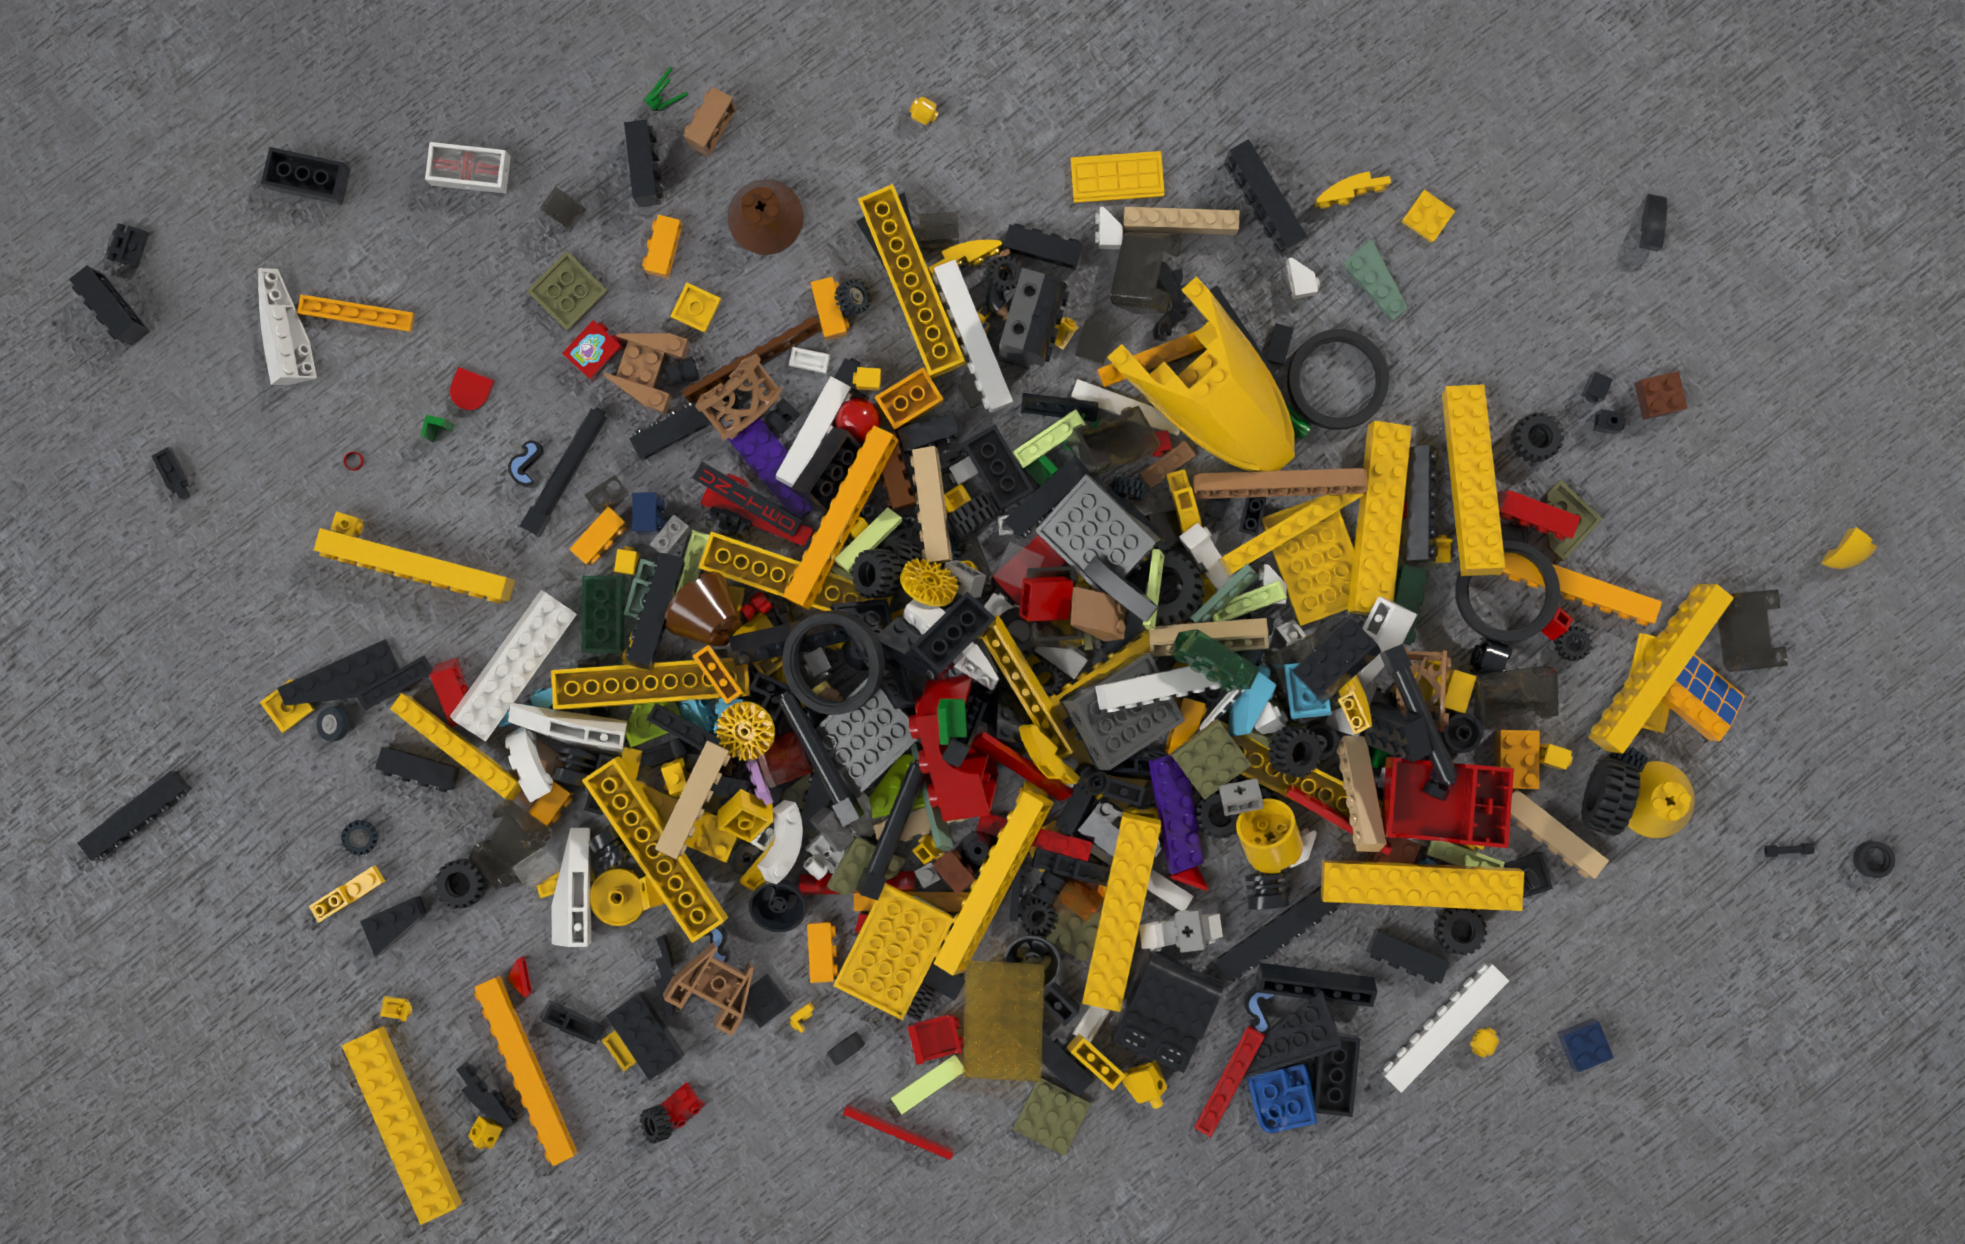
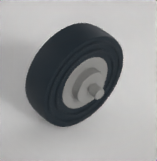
(332, 724)

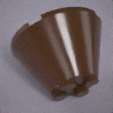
(765, 217)
(704, 611)

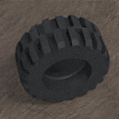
(1191, 594)
(1610, 796)

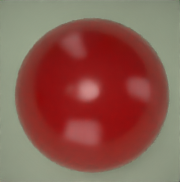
(858, 418)

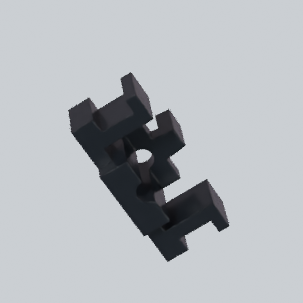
(728, 517)

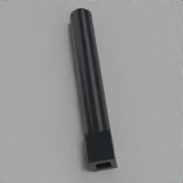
(539, 515)
(1398, 665)
(844, 803)
(873, 877)

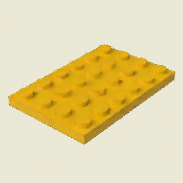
(1315, 565)
(893, 951)

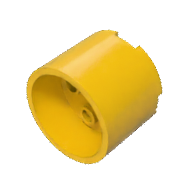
(1270, 837)

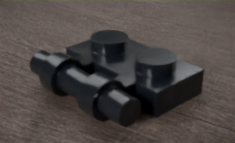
(132, 246)

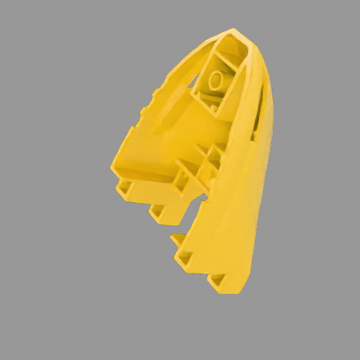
(1223, 397)

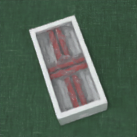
(467, 167)

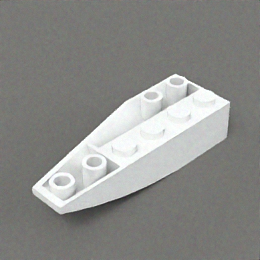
(283, 335)
(1388, 627)
(973, 664)
(575, 729)
(572, 894)

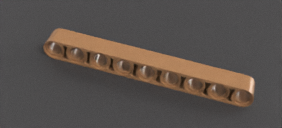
(1280, 483)

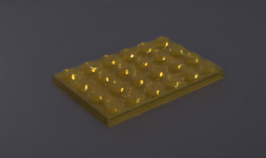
(1003, 1021)

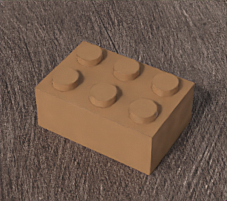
(710, 121)

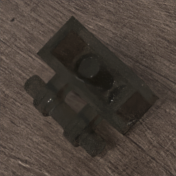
(939, 226)

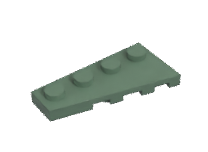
(1373, 276)
(1228, 592)

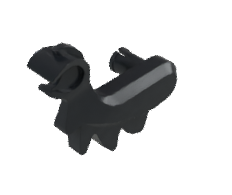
(1170, 282)
(909, 523)

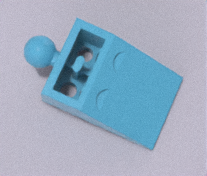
(1250, 704)

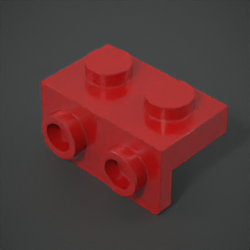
(682, 1105)

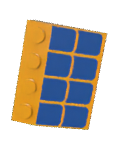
(1704, 699)

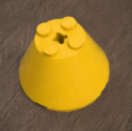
(1663, 801)

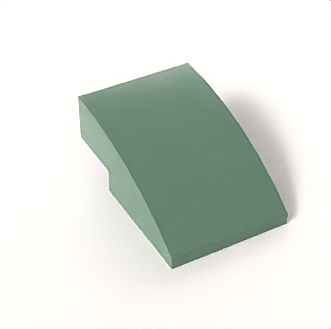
(639, 587)

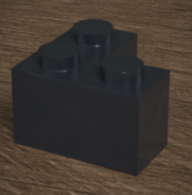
(768, 690)

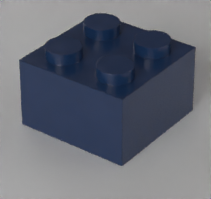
(647, 513)
(1585, 1045)

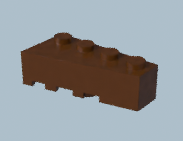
(897, 482)

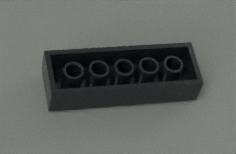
(1265, 198)

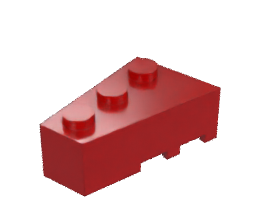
(449, 685)

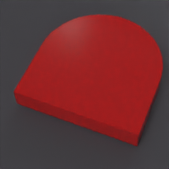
(470, 389)

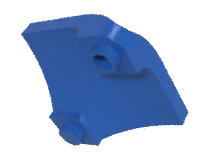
(1284, 1097)

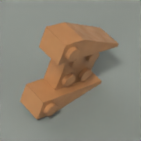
(643, 365)
(715, 983)

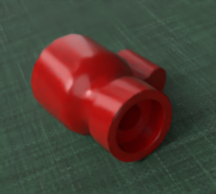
(758, 603)

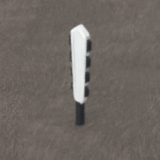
(1220, 709)

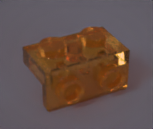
(1080, 898)

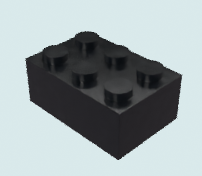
(1006, 717)

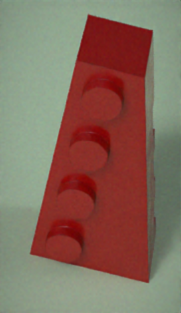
(1537, 514)

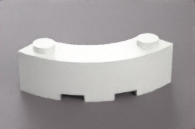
(1205, 555)
(525, 760)
(786, 845)
(1161, 934)

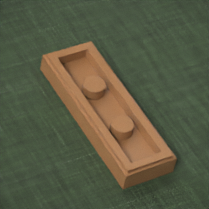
(1167, 464)

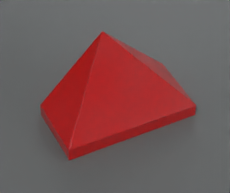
(1192, 877)
(519, 977)

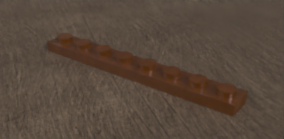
(766, 352)

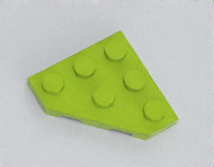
(641, 730)
(885, 793)

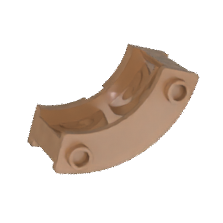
(714, 398)
(1430, 675)

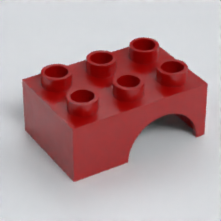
(956, 790)
(1472, 814)

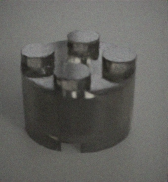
(563, 208)

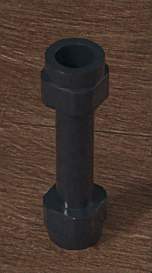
(1803, 848)

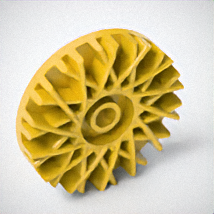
(928, 583)
(737, 739)
(604, 901)

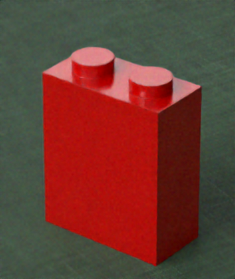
(1045, 598)

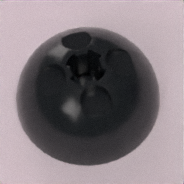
(777, 906)
(1040, 946)

